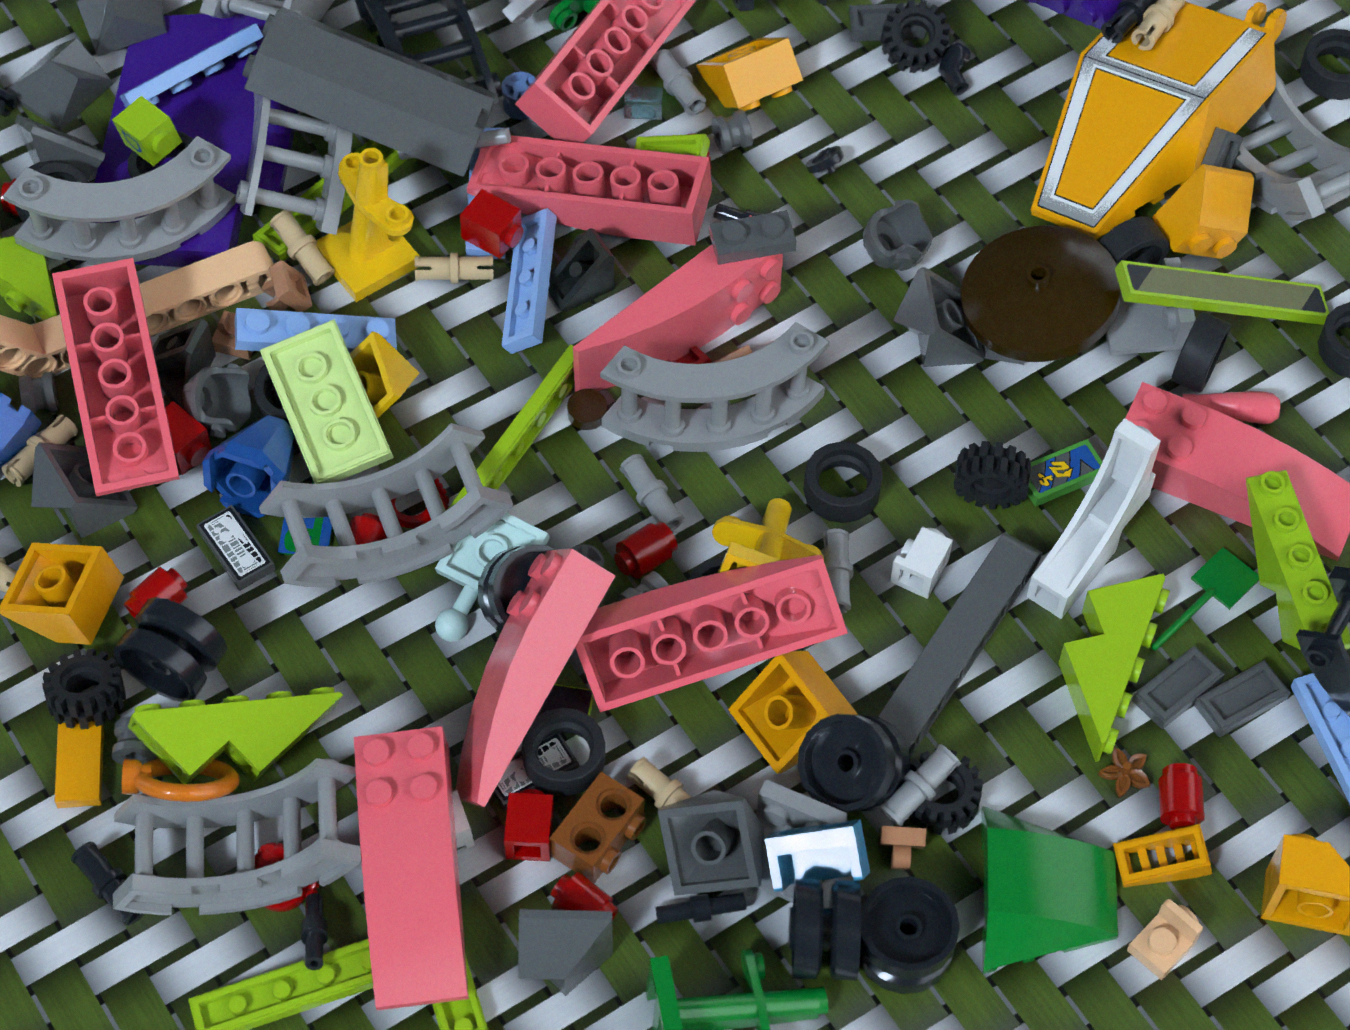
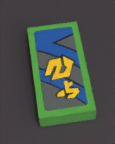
(1063, 472)

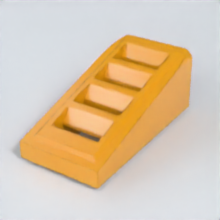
(1165, 873)

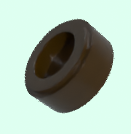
(586, 409)

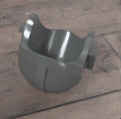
(897, 236)
(219, 398)

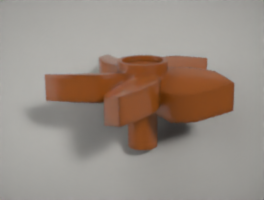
(1126, 772)

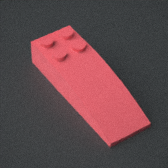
(598, 65)
(600, 186)
(680, 313)
(115, 377)
(1211, 454)
(706, 628)
(526, 663)
(410, 868)

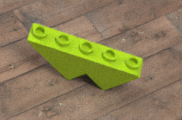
(26, 280)
(1289, 557)
(1102, 665)
(247, 730)

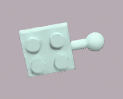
(467, 565)

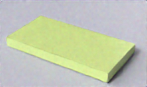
(326, 404)

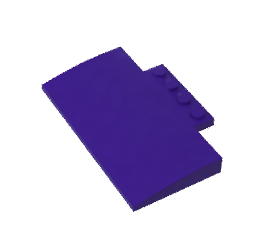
(210, 108)

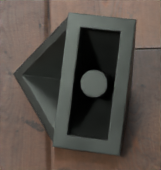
(583, 272)
(182, 355)

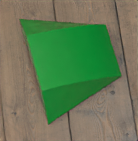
(1042, 892)

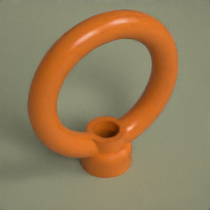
(140, 778)

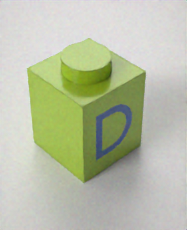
(147, 130)

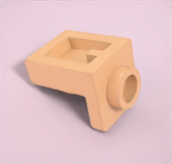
(1166, 938)

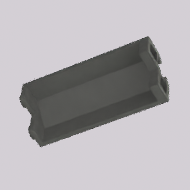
(369, 90)

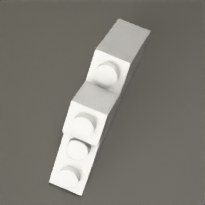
(1096, 527)

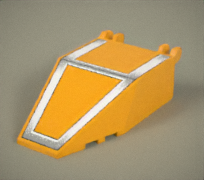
(1147, 116)

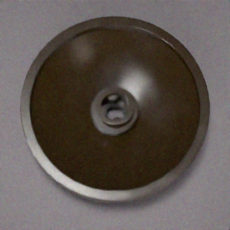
(1041, 293)

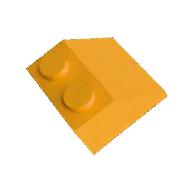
(752, 72)
(1208, 212)
(62, 591)
(785, 705)
(1307, 885)

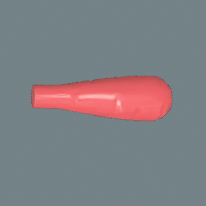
(1243, 406)

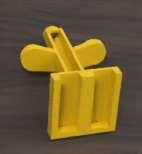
(371, 246)
(760, 544)

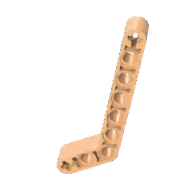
(167, 303)

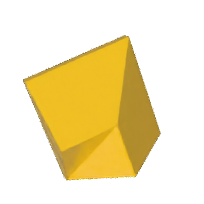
(382, 371)

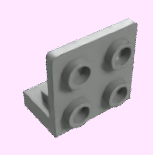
(1148, 326)
(784, 810)

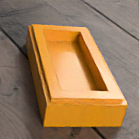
(79, 766)

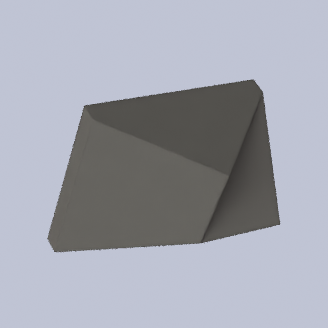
(121, 22)
(61, 84)
(51, 144)
(936, 315)
(65, 482)
(712, 843)
(563, 945)

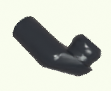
(950, 66)

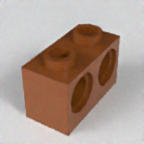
(589, 824)

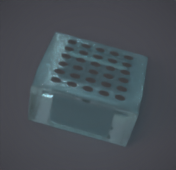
(643, 103)

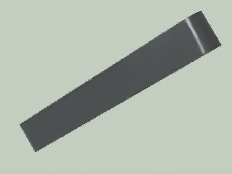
(960, 639)

